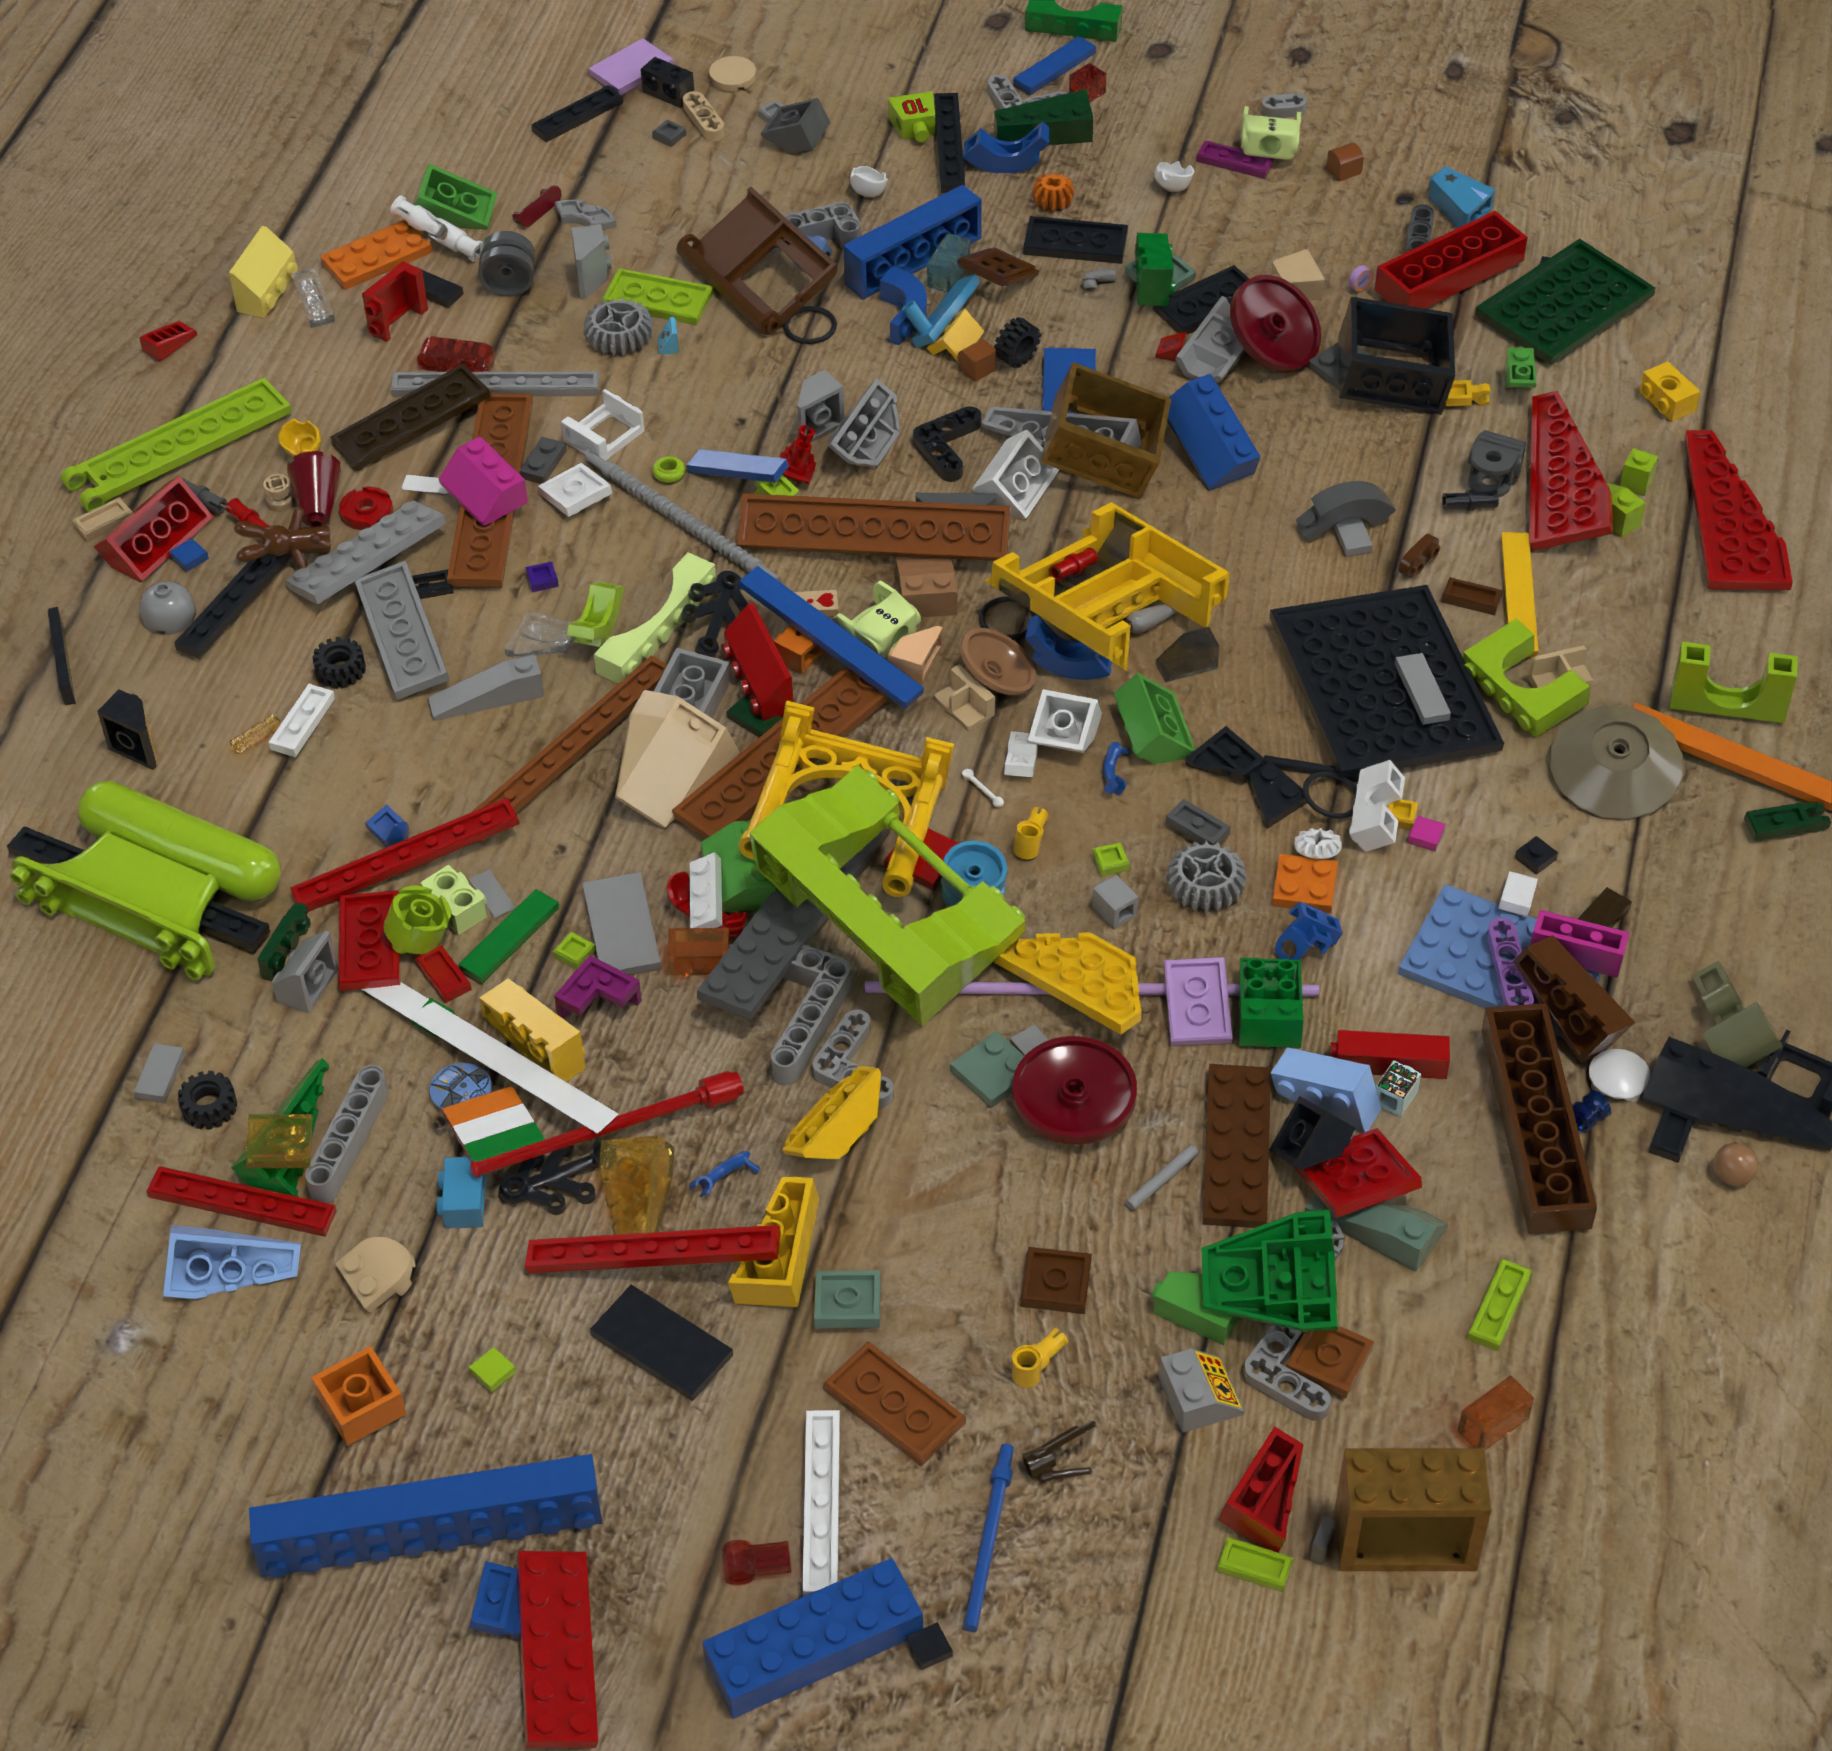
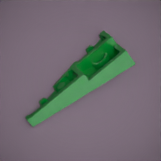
(300, 1101)

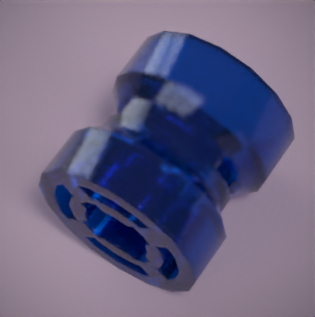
(1591, 1109)

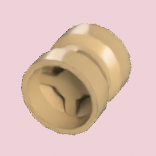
(278, 492)

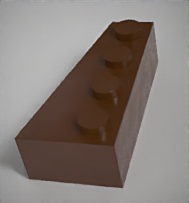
(1575, 1000)

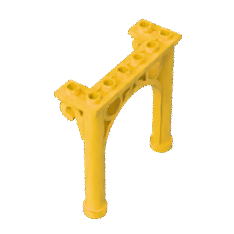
(800, 742)

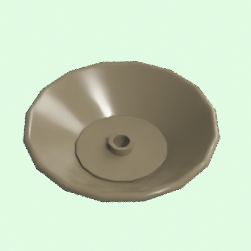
(1612, 782)

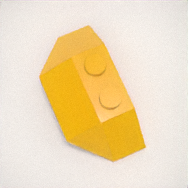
(837, 1117)

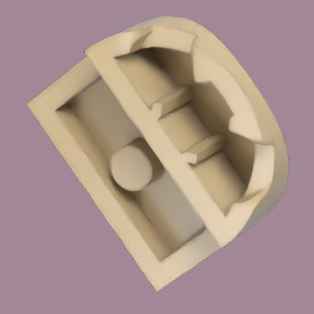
(377, 1270)

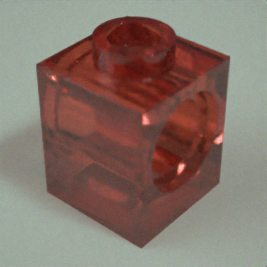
(1088, 78)

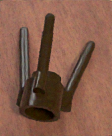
(1041, 1460)

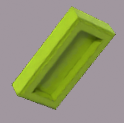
(1255, 1564)

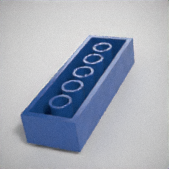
(910, 239)
(812, 1637)

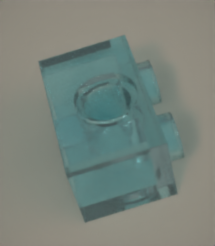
(943, 267)

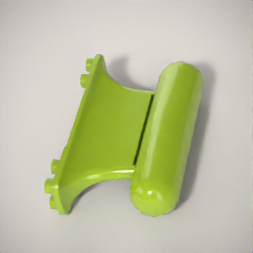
(149, 874)

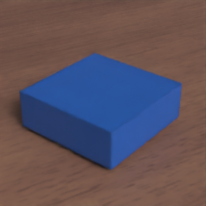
(189, 554)

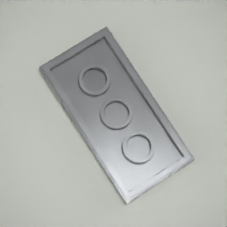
(622, 923)

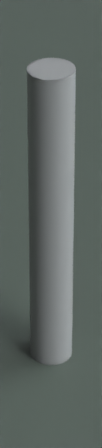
(1161, 1177)

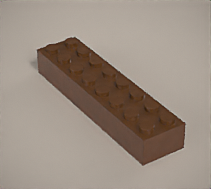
(1538, 1119)

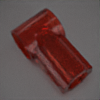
(746, 1561)

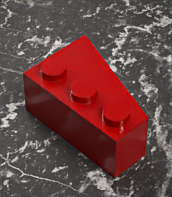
(1264, 1494)

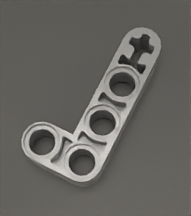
(827, 221)

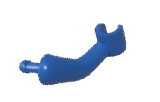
(1114, 782)
(721, 1170)

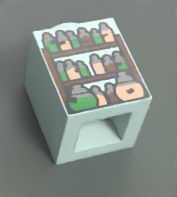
(1398, 1088)

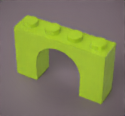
(1762, 701)
(1533, 708)

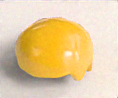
(299, 437)

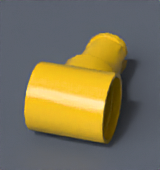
(1029, 834)
(1036, 1356)

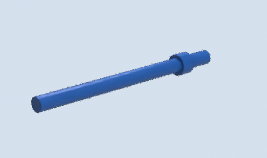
(1000, 1479)

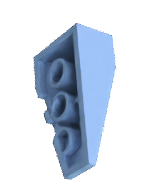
(219, 1261)

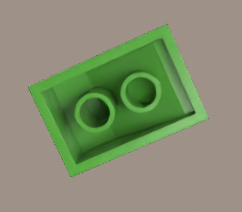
(455, 199)

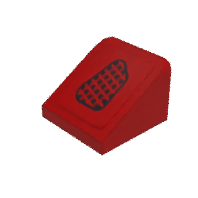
(1171, 346)

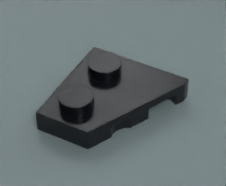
(1226, 756)
(1275, 793)

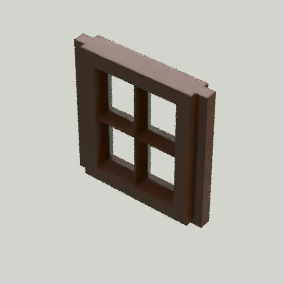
(998, 266)

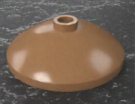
(997, 662)

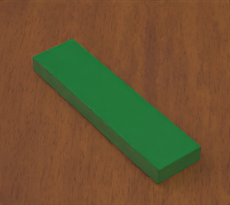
(508, 936)

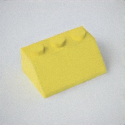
(262, 273)

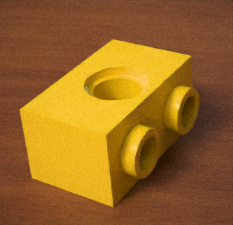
(1669, 391)

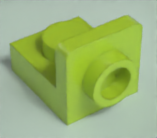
(781, 487)

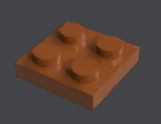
(1331, 1358)

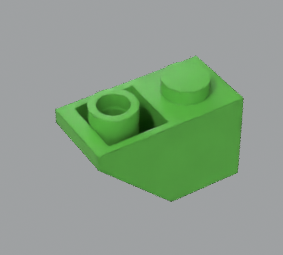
(1520, 368)

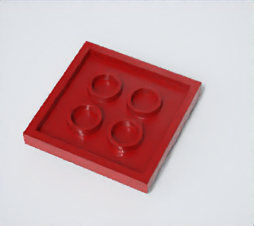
(1362, 1176)

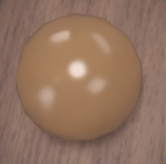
(1735, 1164)

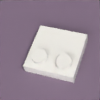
(575, 489)

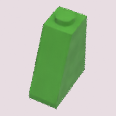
(1181, 1302)

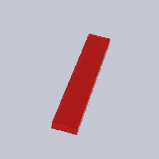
(241, 1201)

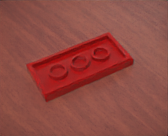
(364, 949)

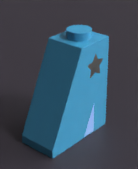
(1460, 196)

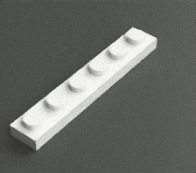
(821, 1500)

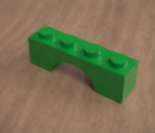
(1098, 23)

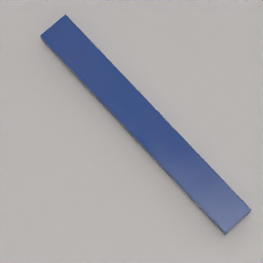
(831, 637)

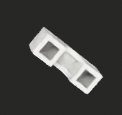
(1372, 821)

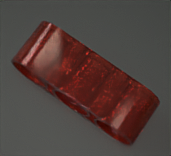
(445, 354)

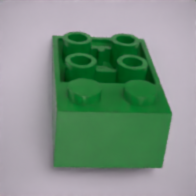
(1270, 1003)

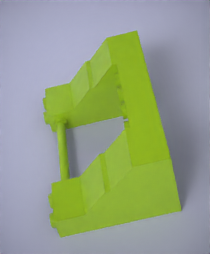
(928, 959)

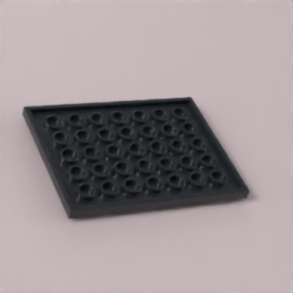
(1349, 678)

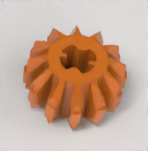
(1053, 191)

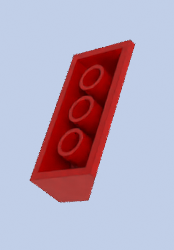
(153, 530)
(757, 664)

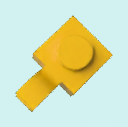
(1463, 393)

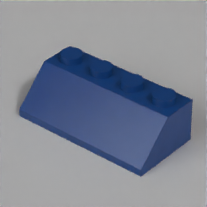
(1211, 433)

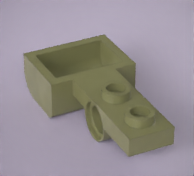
(1740, 1032)

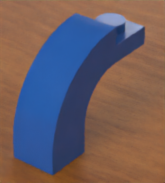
(1003, 156)
(899, 289)

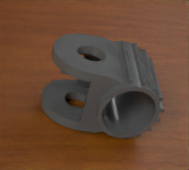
(1495, 458)

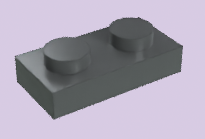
(543, 460)
(1197, 824)

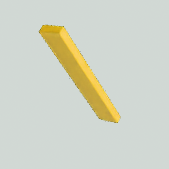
(1519, 582)

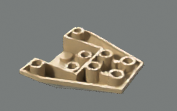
(669, 755)

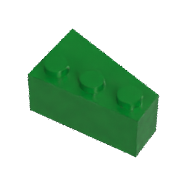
(1154, 269)

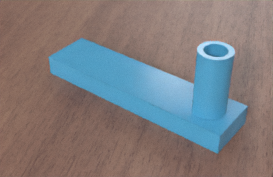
(931, 328)

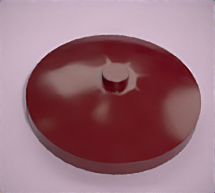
(1275, 323)
(1074, 1090)

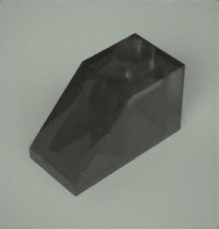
(1189, 655)

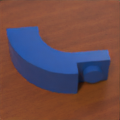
(1064, 656)

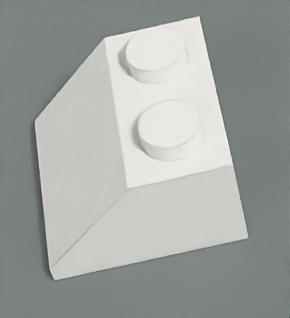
(1065, 721)

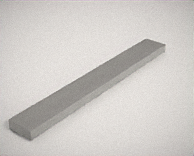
(535, 383)

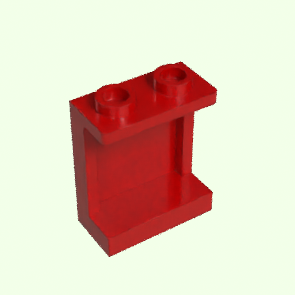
(393, 297)

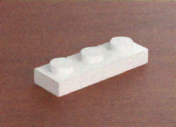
(301, 720)
(706, 892)

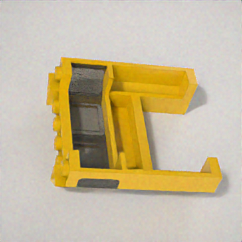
(1131, 572)

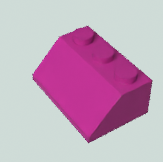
(483, 482)

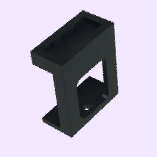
(1822, 1095)

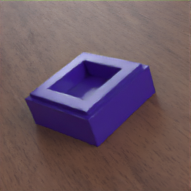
(542, 576)

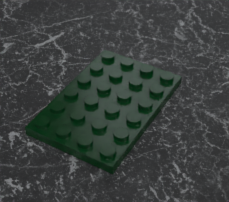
(1565, 301)

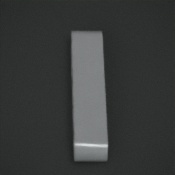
(346, 1134)

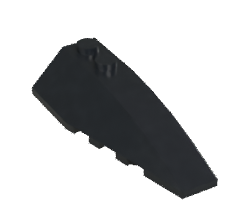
(1723, 1092)

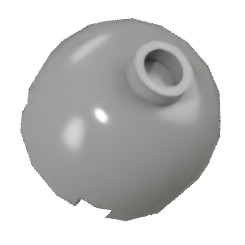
(167, 608)

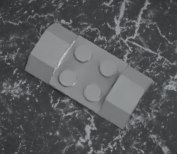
(1212, 346)

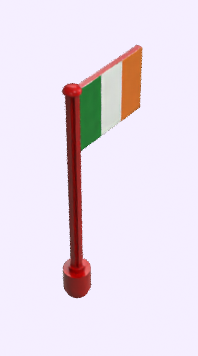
(501, 1131)

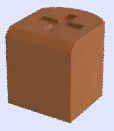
(1345, 161)
(978, 360)

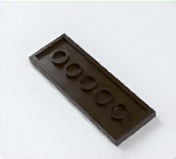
(410, 416)

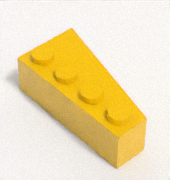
(534, 1029)

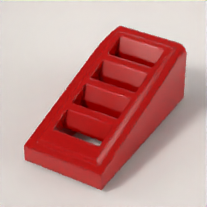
(161, 342)

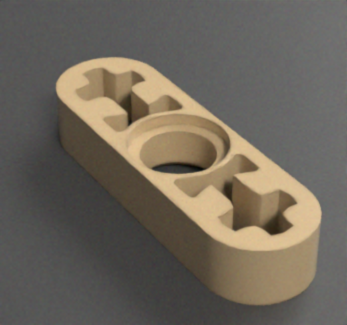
(695, 98)

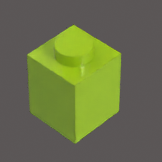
(1639, 471)

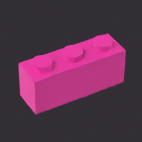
(1592, 945)

